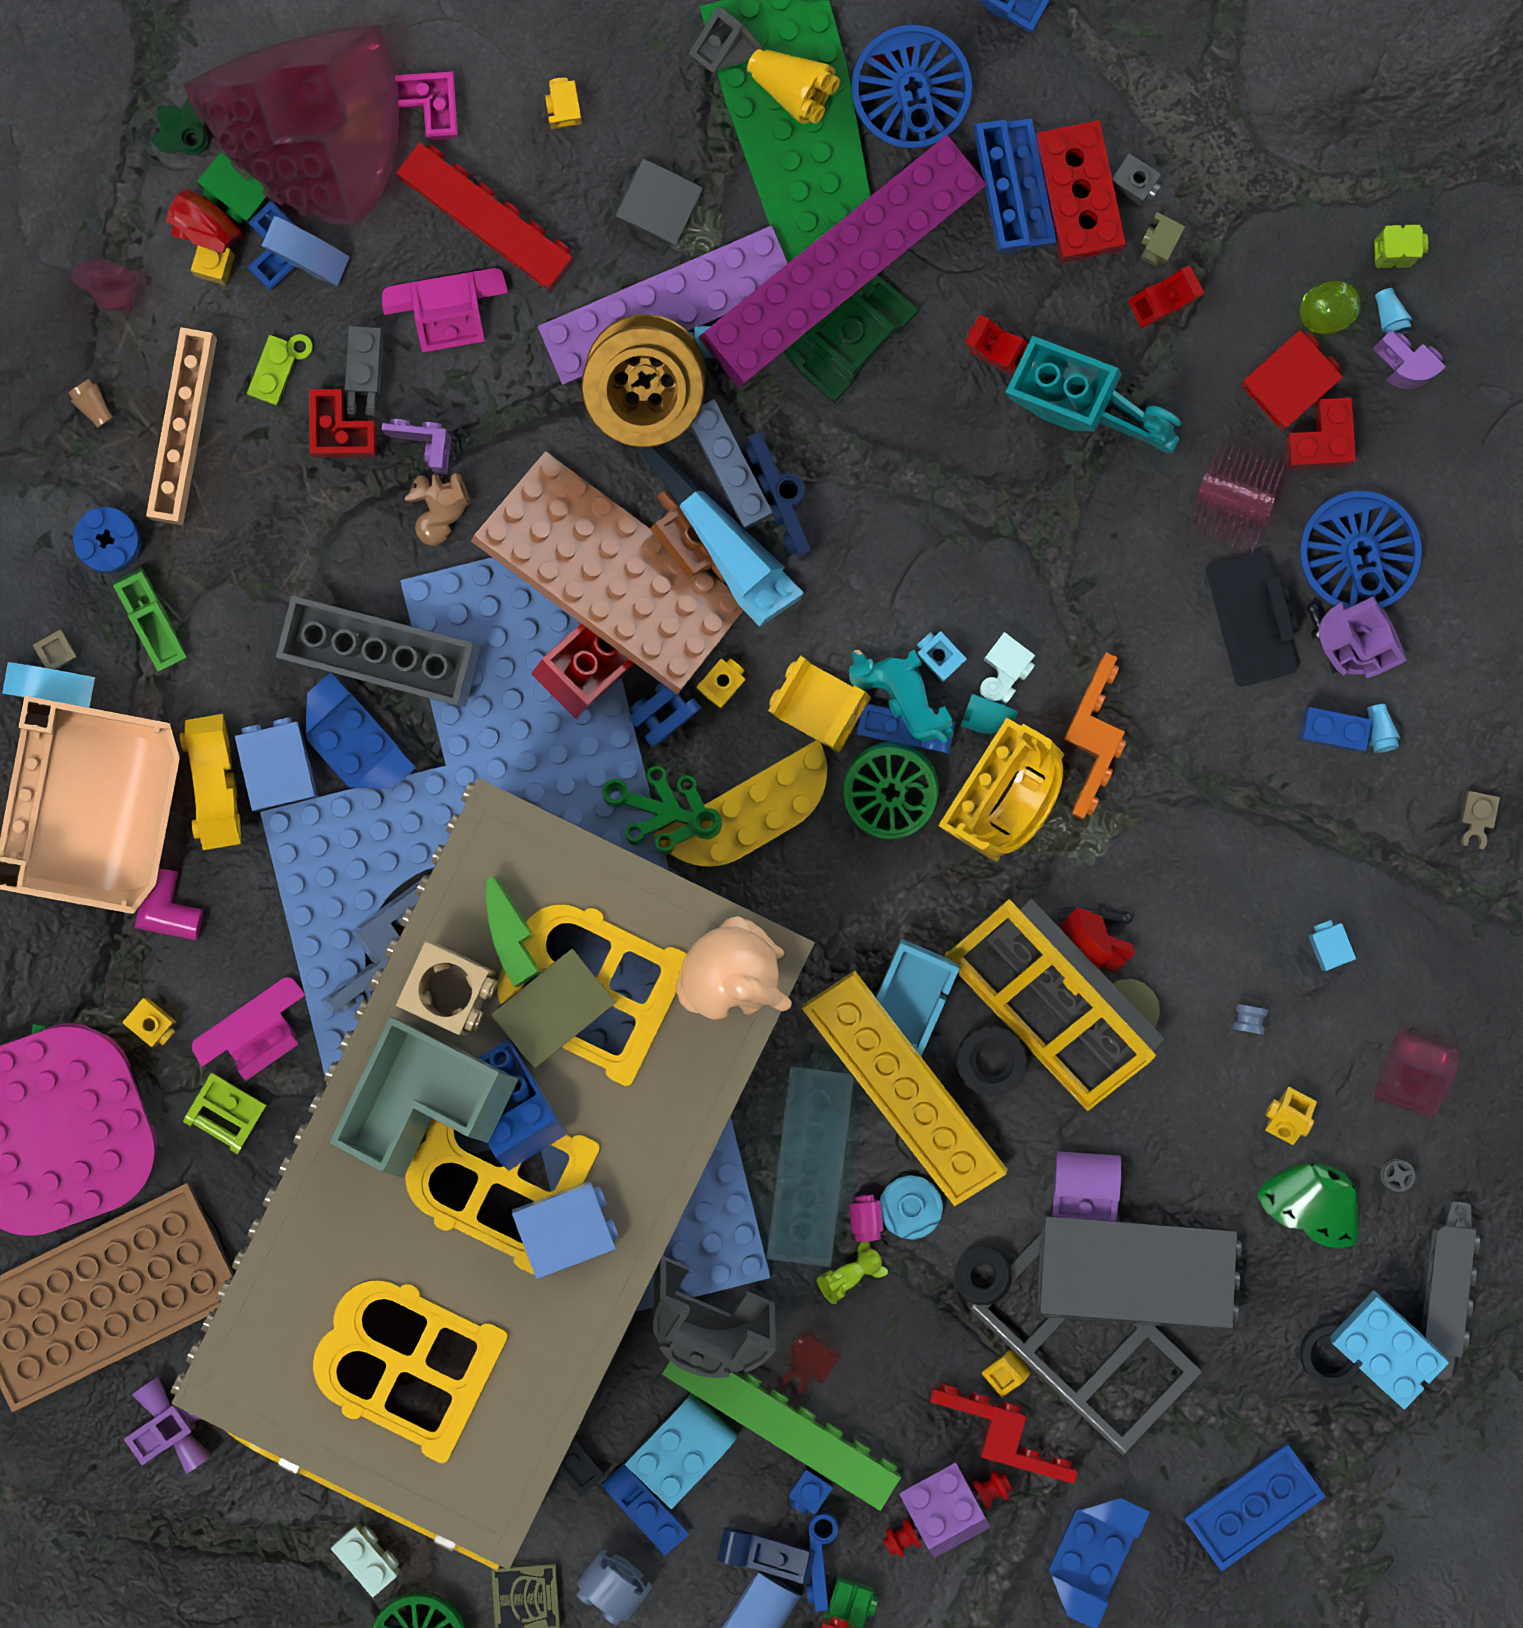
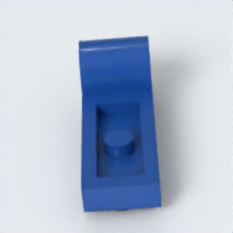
(882, 725)
(645, 1509)
(817, 1589)

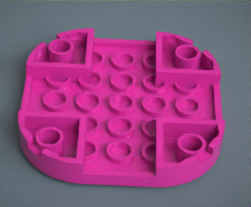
(69, 1129)

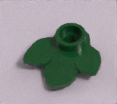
(176, 129)

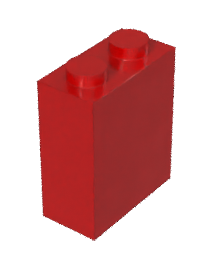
(1292, 379)

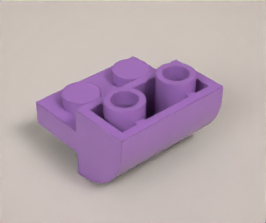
(1409, 367)
(1086, 1186)

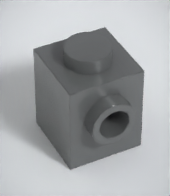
(1136, 180)

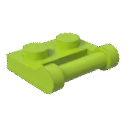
(229, 1103)

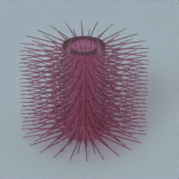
(1236, 498)

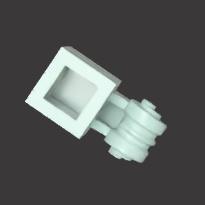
(1011, 662)

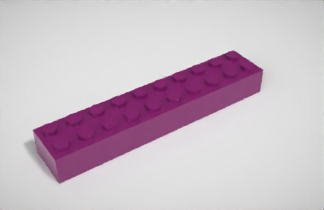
(842, 261)

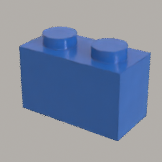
(1335, 730)

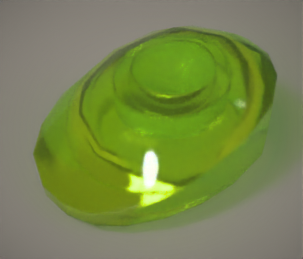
(1330, 307)

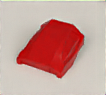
(202, 222)

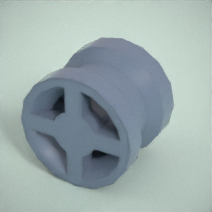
(1250, 1019)

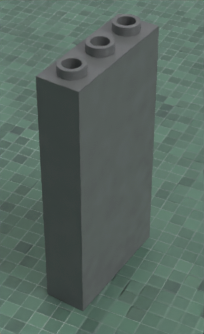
(1138, 1274)

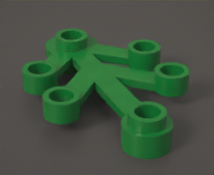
(665, 811)

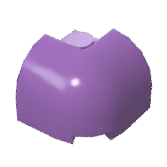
(1360, 639)

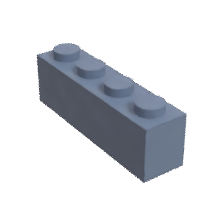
(730, 466)

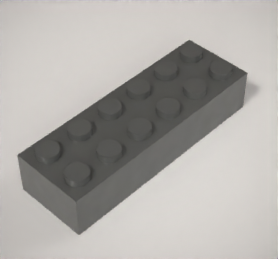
(378, 651)

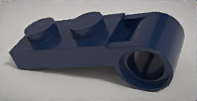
(765, 1555)

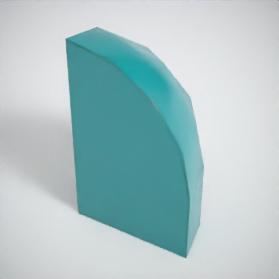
(986, 715)

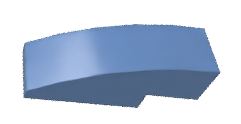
(305, 251)

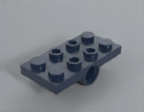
(783, 508)

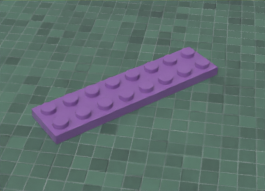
(687, 294)

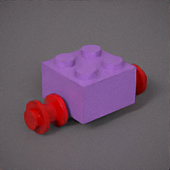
(945, 1511)

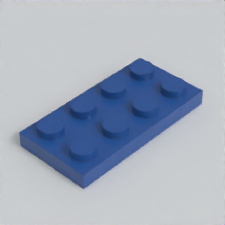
(1254, 1507)

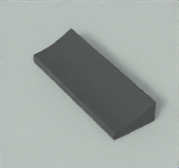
(1049, 986)

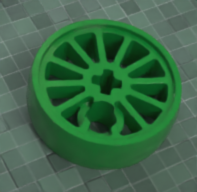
(927, 804)
(412, 1599)

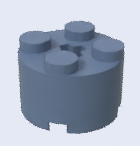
(613, 1587)

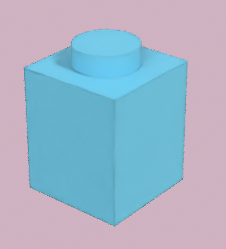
(1331, 945)

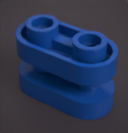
(645, 711)

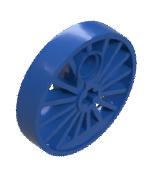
(900, 39)
(1347, 506)

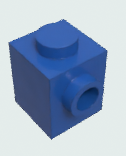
(809, 1491)

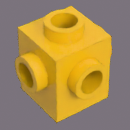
(1287, 1121)

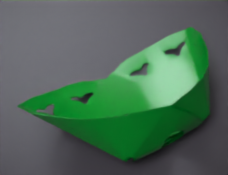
(1315, 1203)

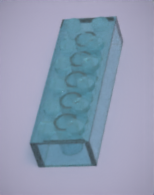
(810, 1166)

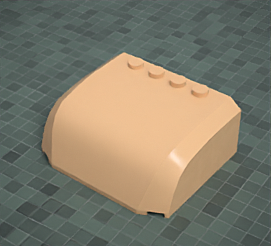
(87, 805)

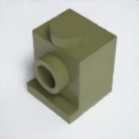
(1160, 240)

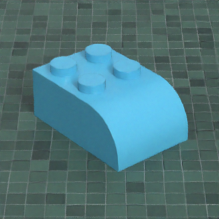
(681, 1449)

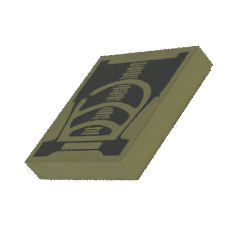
(526, 1596)

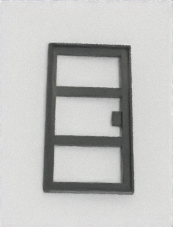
(1079, 1398)

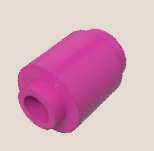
(866, 1218)

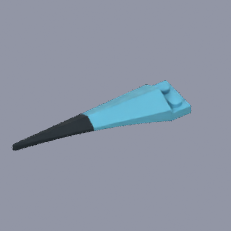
(746, 566)

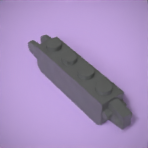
(1449, 1284)

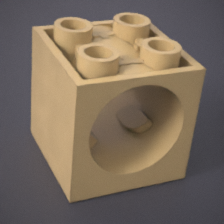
(418, 1000)

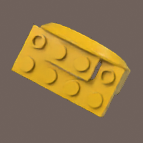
(1026, 802)

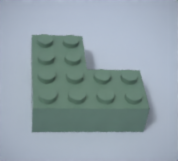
(407, 1085)

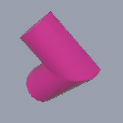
(438, 98)
(162, 916)

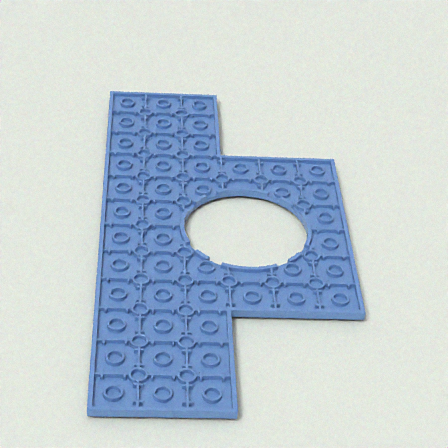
(356, 846)

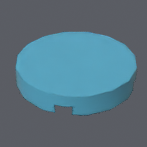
(911, 1207)

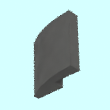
(658, 202)

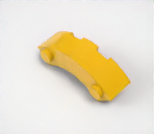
(214, 787)

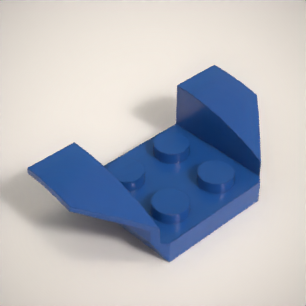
(352, 738)
(1093, 1555)

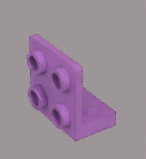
(436, 453)

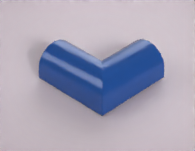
(269, 267)

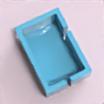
(913, 990)
(1388, 1349)

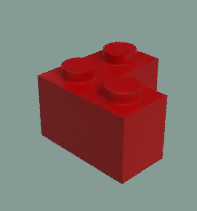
(333, 435)
(1330, 444)

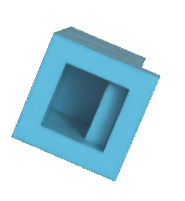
(952, 660)

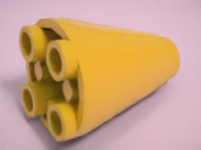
(795, 83)

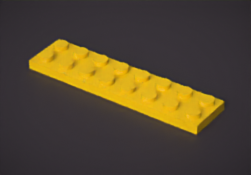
(904, 1088)

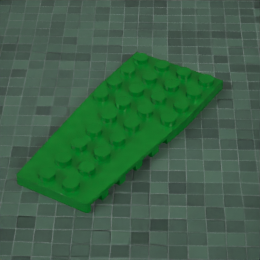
(802, 172)

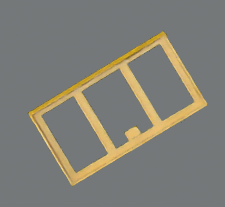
(1074, 982)

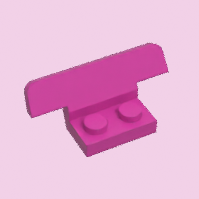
(446, 306)
(255, 1032)

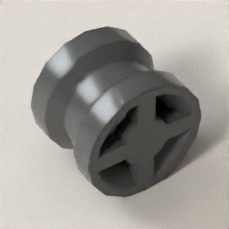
(1402, 1173)

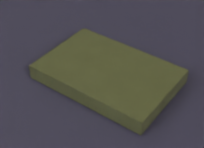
(553, 1008)

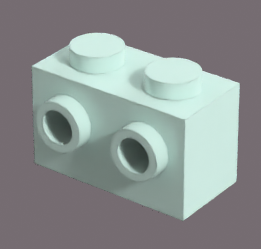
(366, 1558)

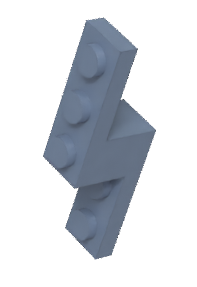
(374, 937)

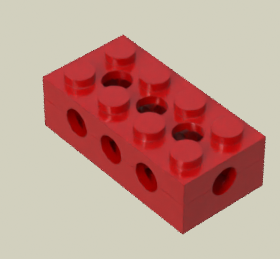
(1095, 177)

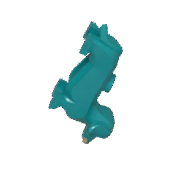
(905, 686)

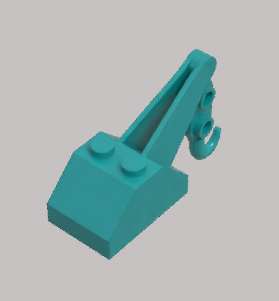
(1076, 391)

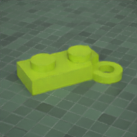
(276, 367)

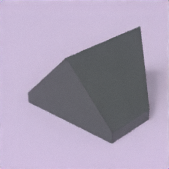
(724, 42)

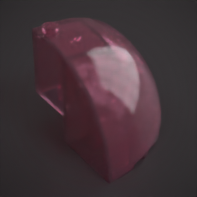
(308, 120)

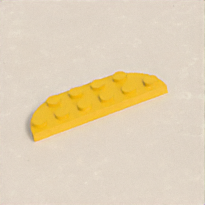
(758, 809)

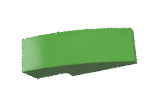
(149, 618)
(509, 933)

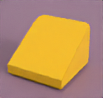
(1006, 1373)

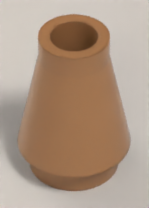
(90, 402)

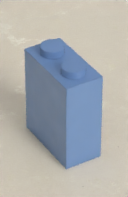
(275, 765)
(565, 1229)

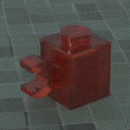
(812, 1358)

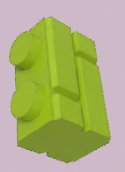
(1400, 246)

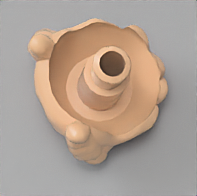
(730, 970)

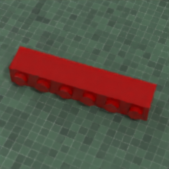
(485, 217)

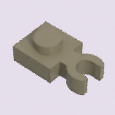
(1479, 813)

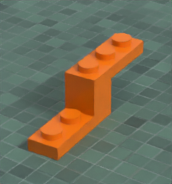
(1095, 737)

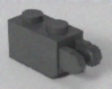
(364, 368)

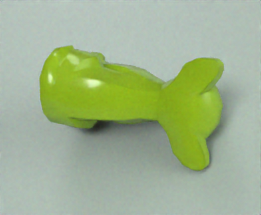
(836, 1283)

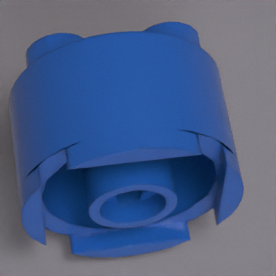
(116, 556)

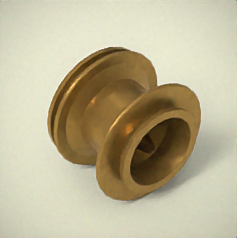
(642, 421)

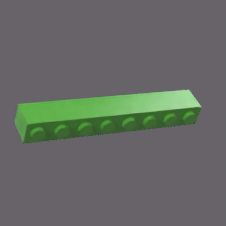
(794, 1432)

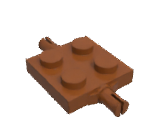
(682, 540)

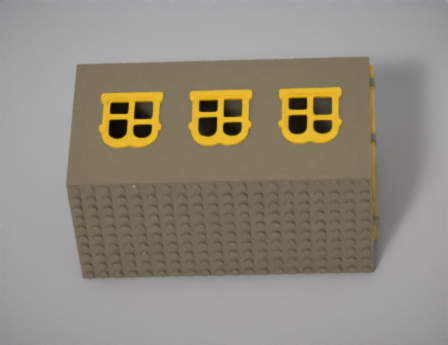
(358, 1235)

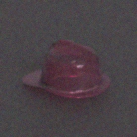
(108, 283)

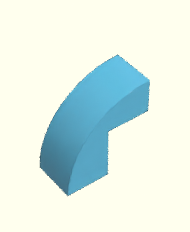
(48, 684)

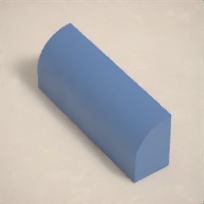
(763, 1604)

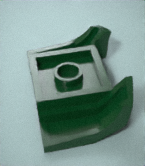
(850, 337)

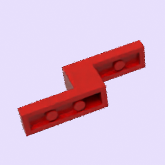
(1003, 1433)

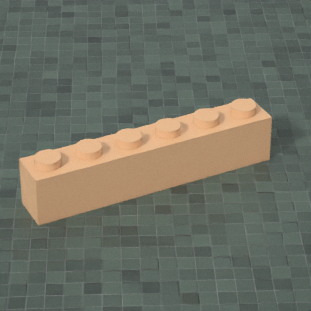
(181, 426)

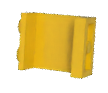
(818, 704)

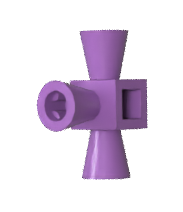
(168, 1428)

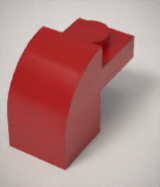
(1166, 297)
(995, 345)
(1090, 936)

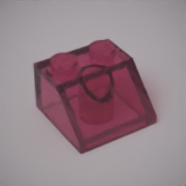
(1417, 1074)

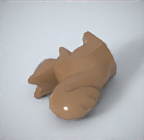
(445, 506)

